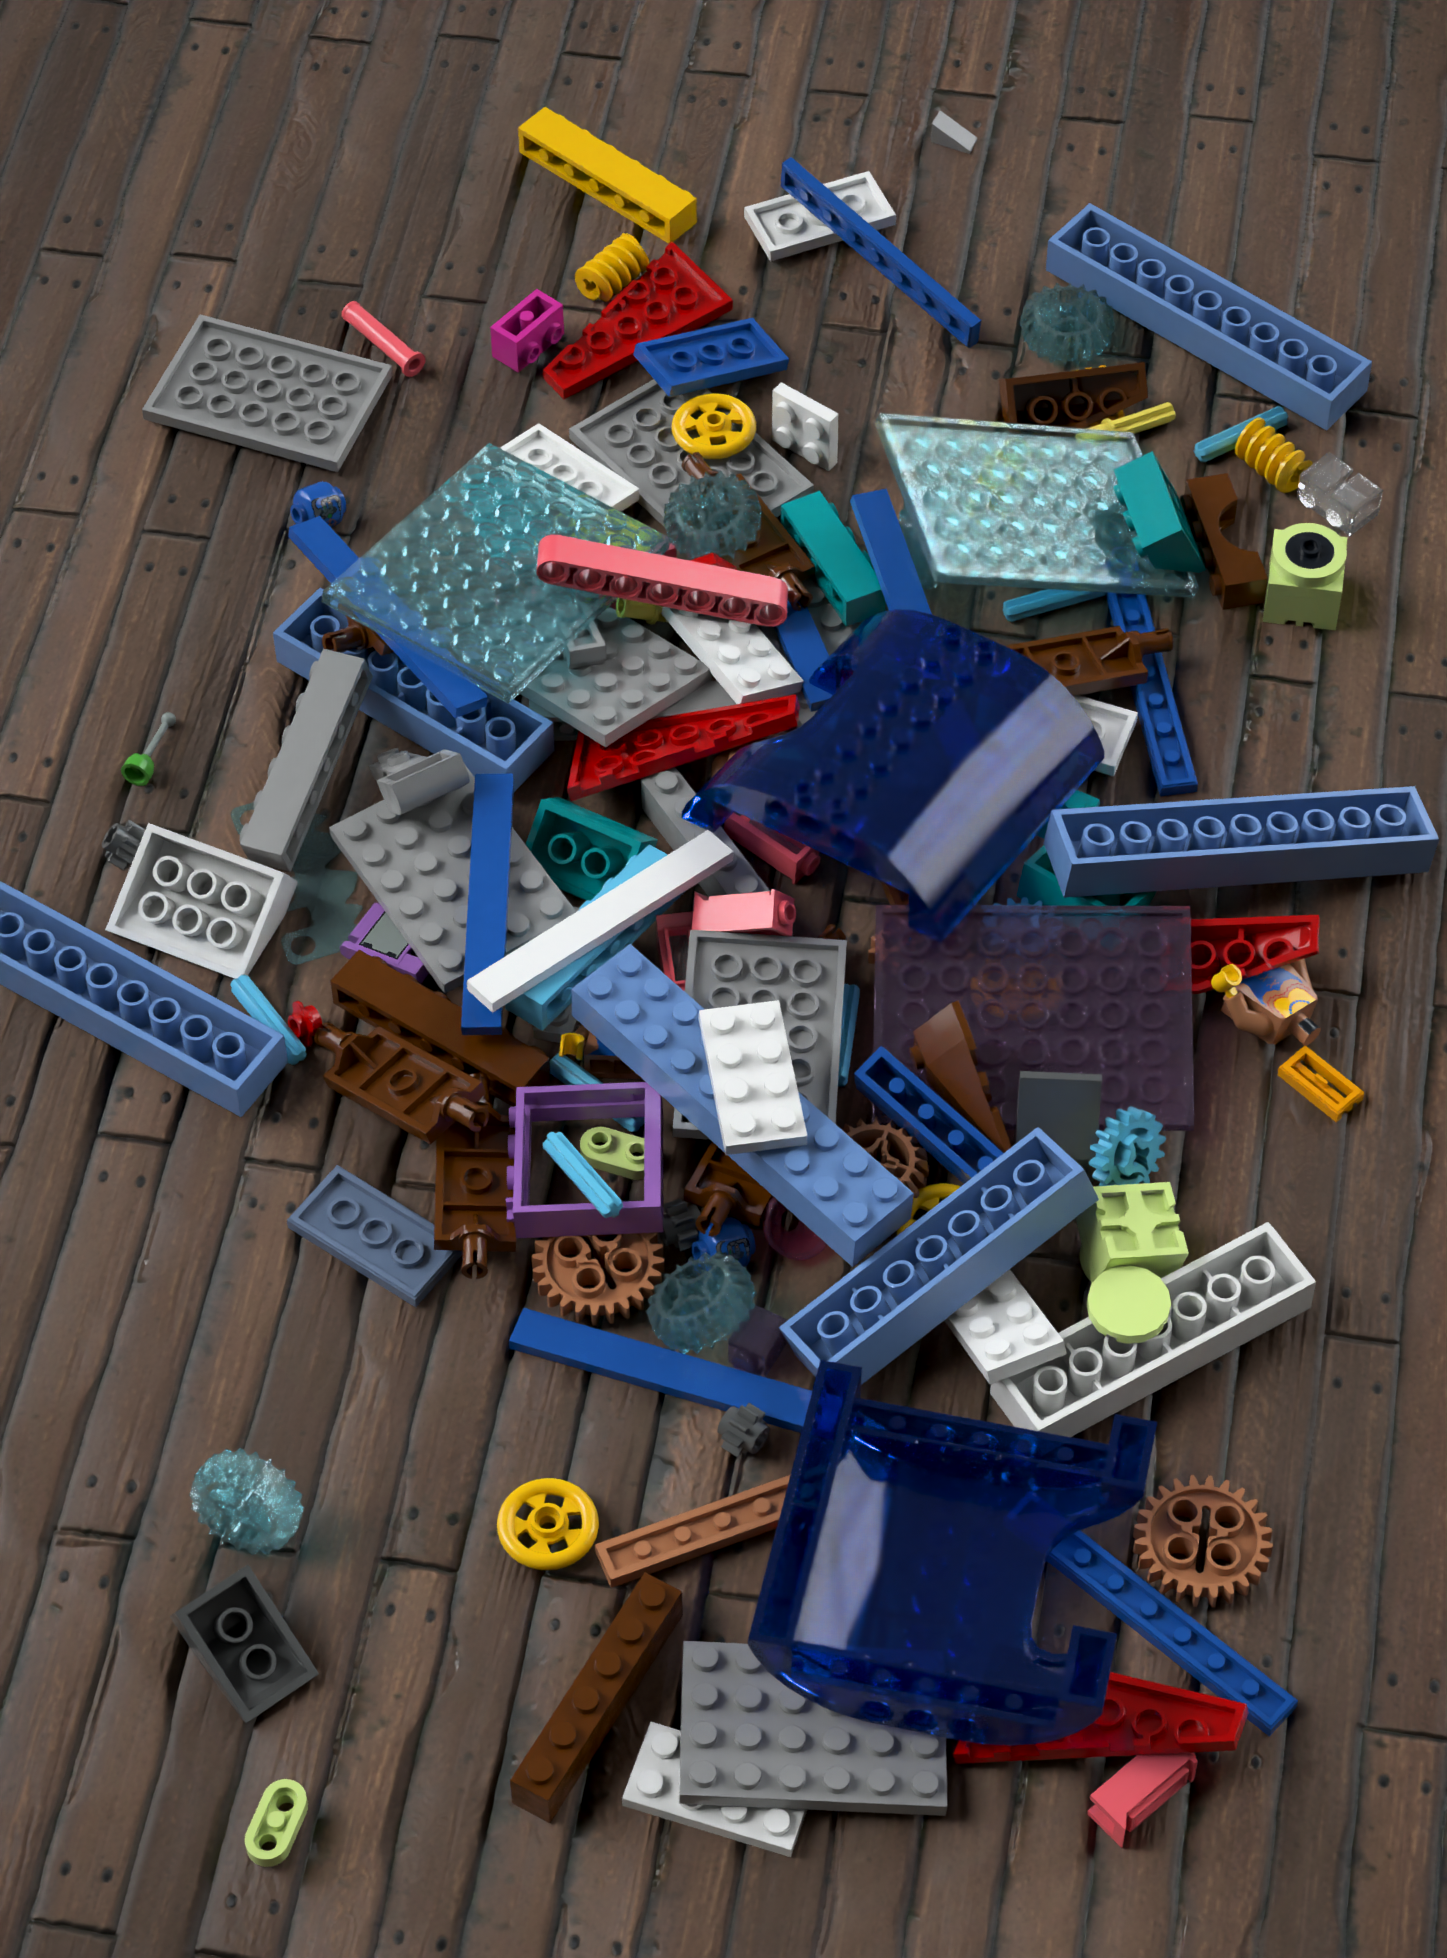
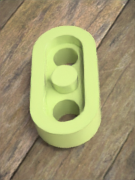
(615, 1154)
(274, 1825)

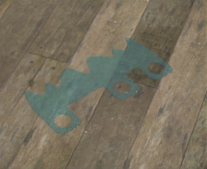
(320, 890)

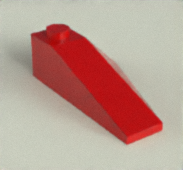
(1250, 944)

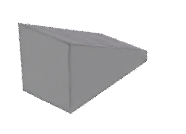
(951, 134)

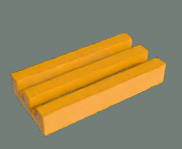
(1316, 1088)

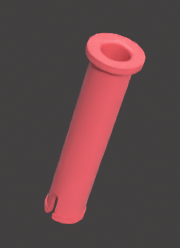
(384, 339)

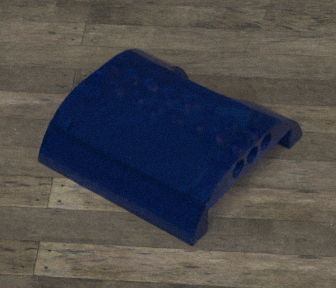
(918, 765)
(920, 1564)

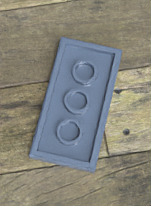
(373, 1235)

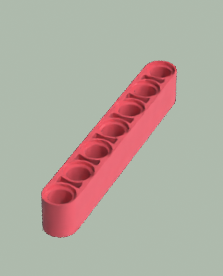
(662, 580)

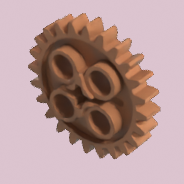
(564, 1277)
(1243, 1546)

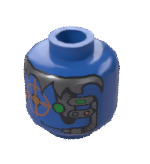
(318, 500)
(733, 1240)

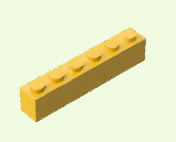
(607, 175)

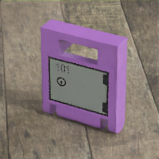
(381, 938)

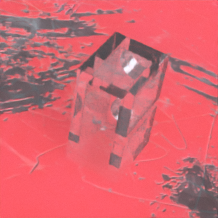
(1343, 505)

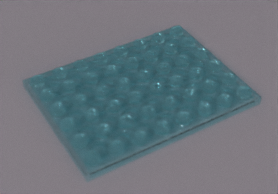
(1021, 505)
(464, 567)

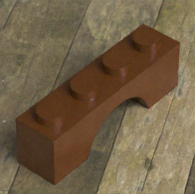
(1234, 573)

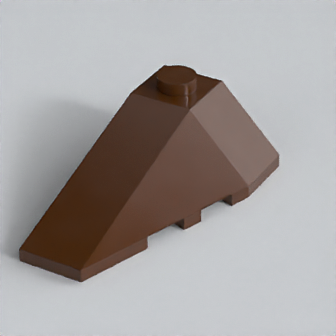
(1073, 396)
(948, 1059)

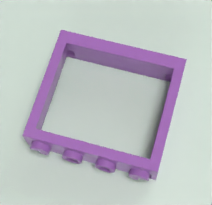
(582, 1103)

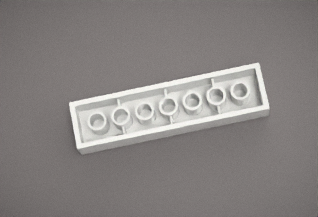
(1213, 1310)

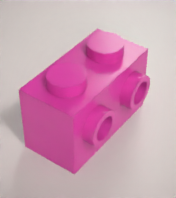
(527, 330)

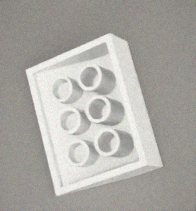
(200, 902)

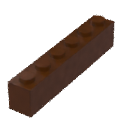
(433, 1024)
(596, 1698)

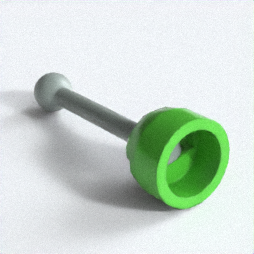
(140, 768)

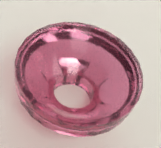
(793, 1244)

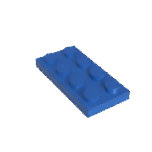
(710, 357)

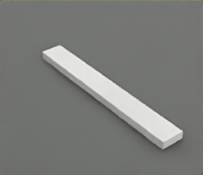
(599, 921)

